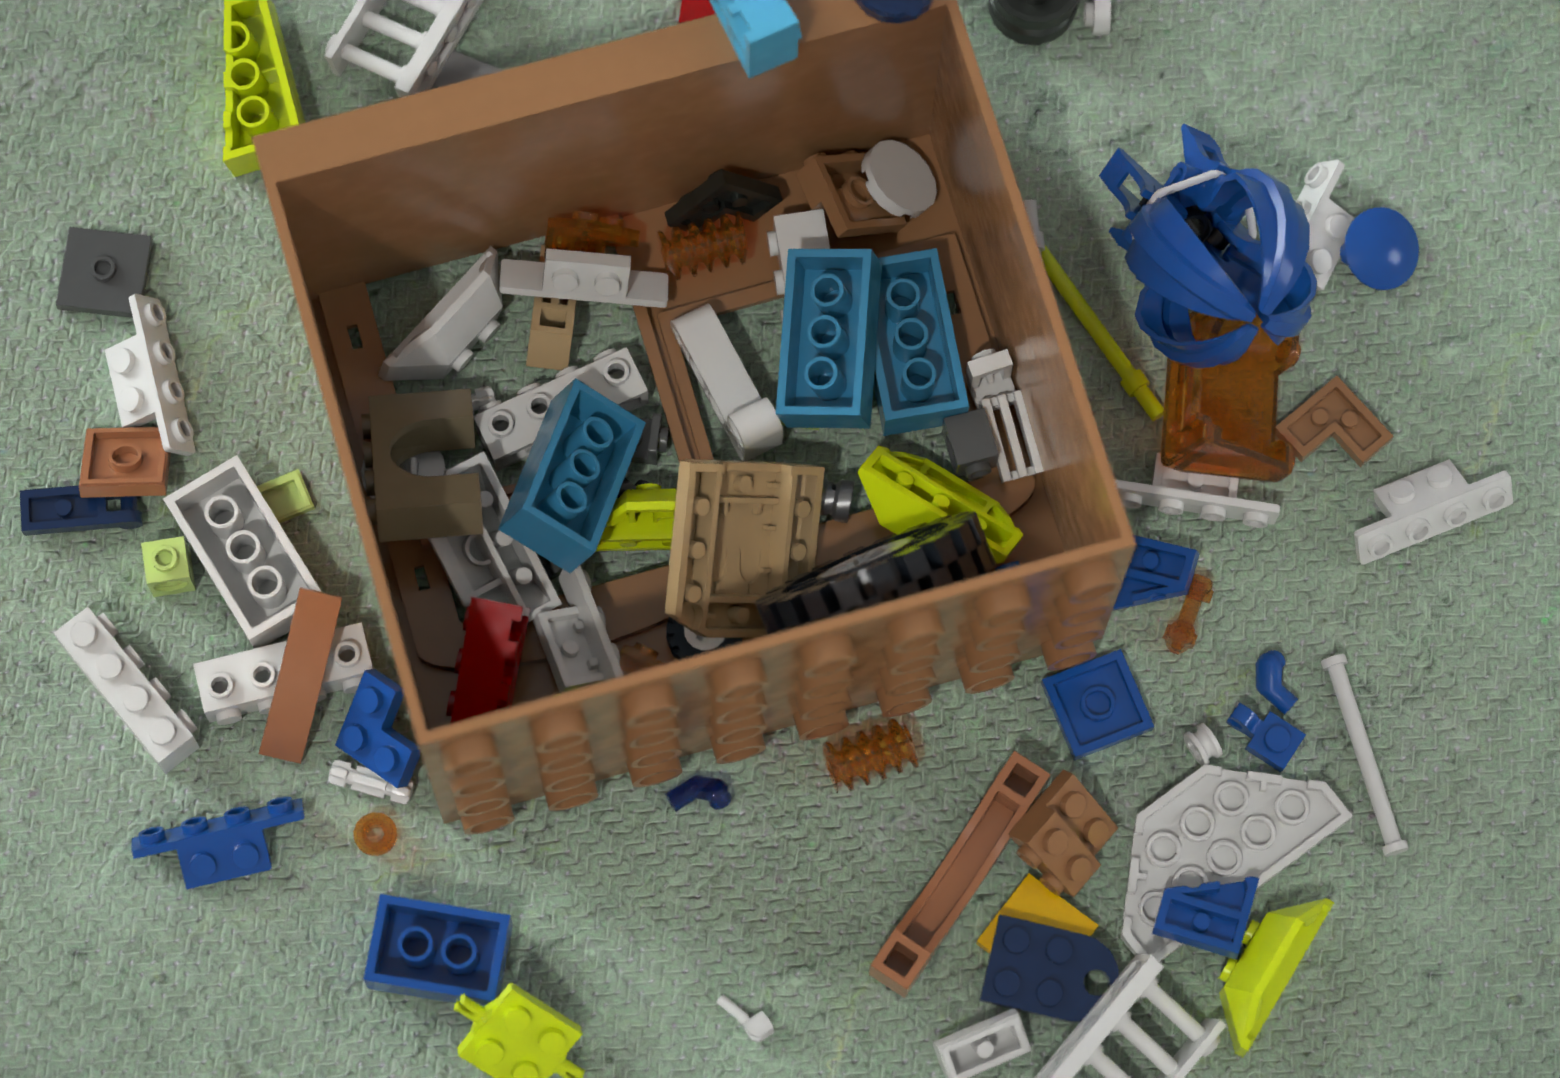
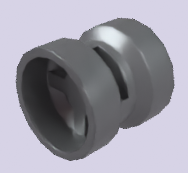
(837, 499)

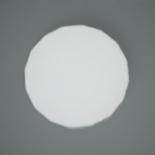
(899, 179)

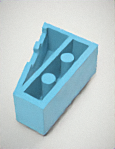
(760, 32)

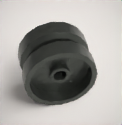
(1032, 20)

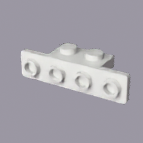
(1326, 219)
(584, 278)
(148, 380)
(1204, 494)
(1428, 506)
(577, 637)

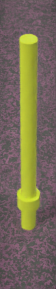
(1133, 380)

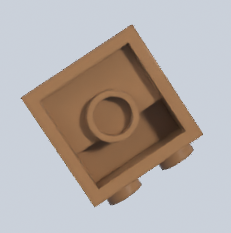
(840, 189)
(1063, 835)

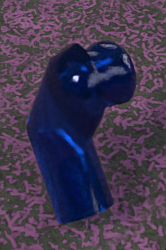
(702, 788)

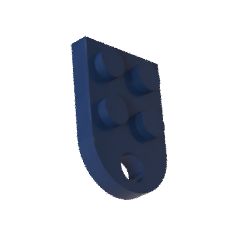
(1044, 969)

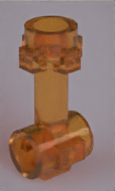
(1181, 634)

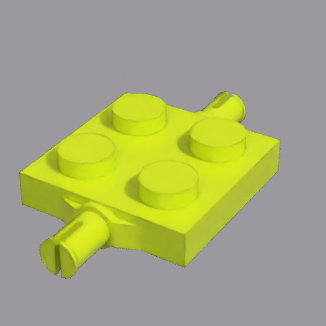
(518, 1037)

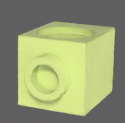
(168, 566)

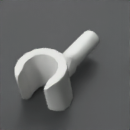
(757, 1027)

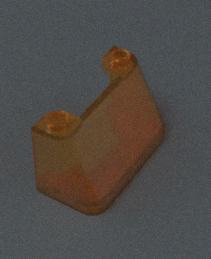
(1226, 415)

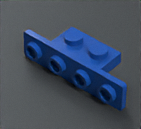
(223, 845)

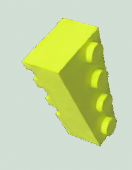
(256, 81)

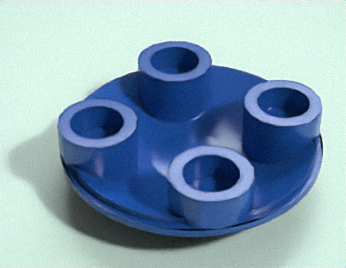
(1381, 248)

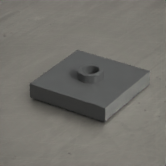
(103, 271)

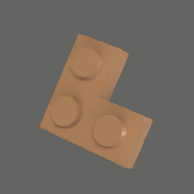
(1336, 414)

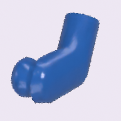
(1269, 681)

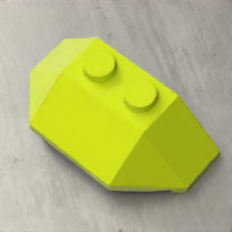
(915, 491)
(640, 520)
(1266, 967)

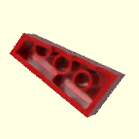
(489, 659)

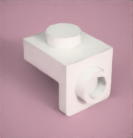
(989, 375)

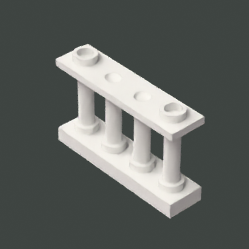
(431, 46)
(1113, 1015)

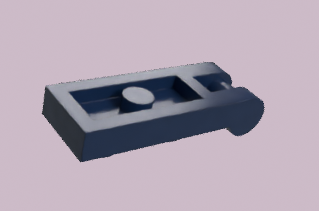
(65, 511)

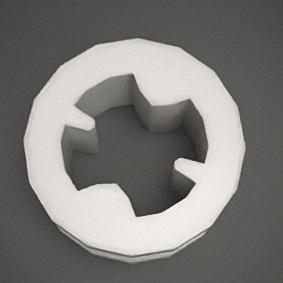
(1202, 744)

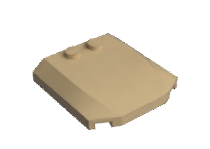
(738, 537)

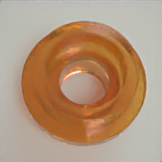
(372, 821)

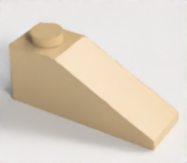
(550, 331)

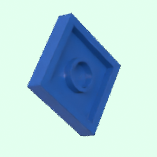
(1097, 704)

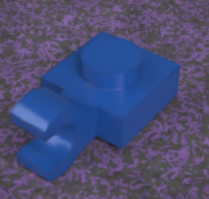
(1271, 739)

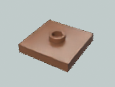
(124, 463)

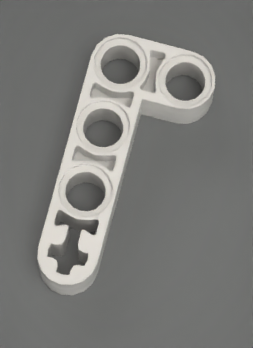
(745, 417)

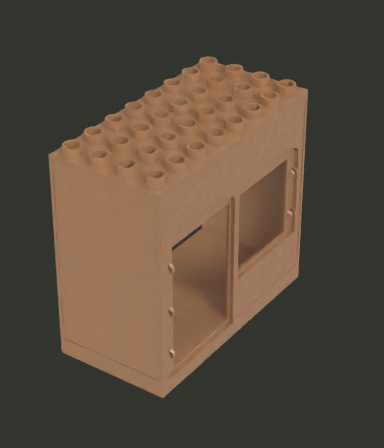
(625, 139)

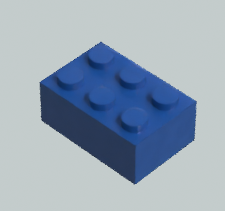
(437, 950)

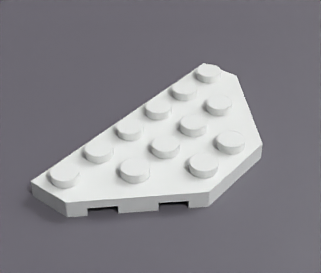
(1220, 830)

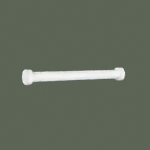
(1364, 755)

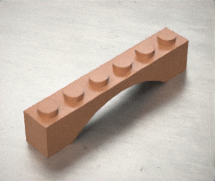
(959, 875)

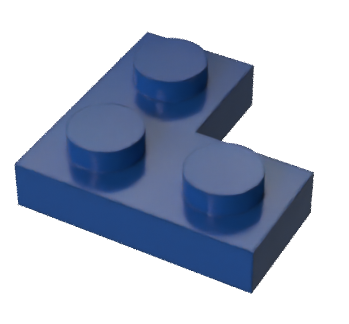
(369, 734)

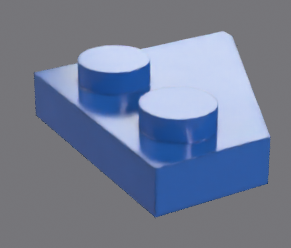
(1156, 573)
(1207, 915)

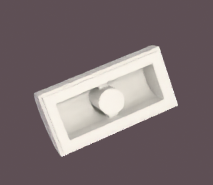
(982, 1045)

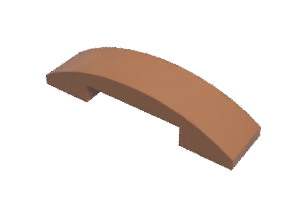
(300, 675)

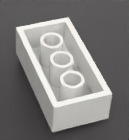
(242, 549)

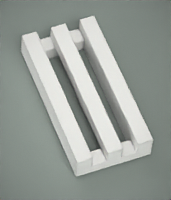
(1003, 469)

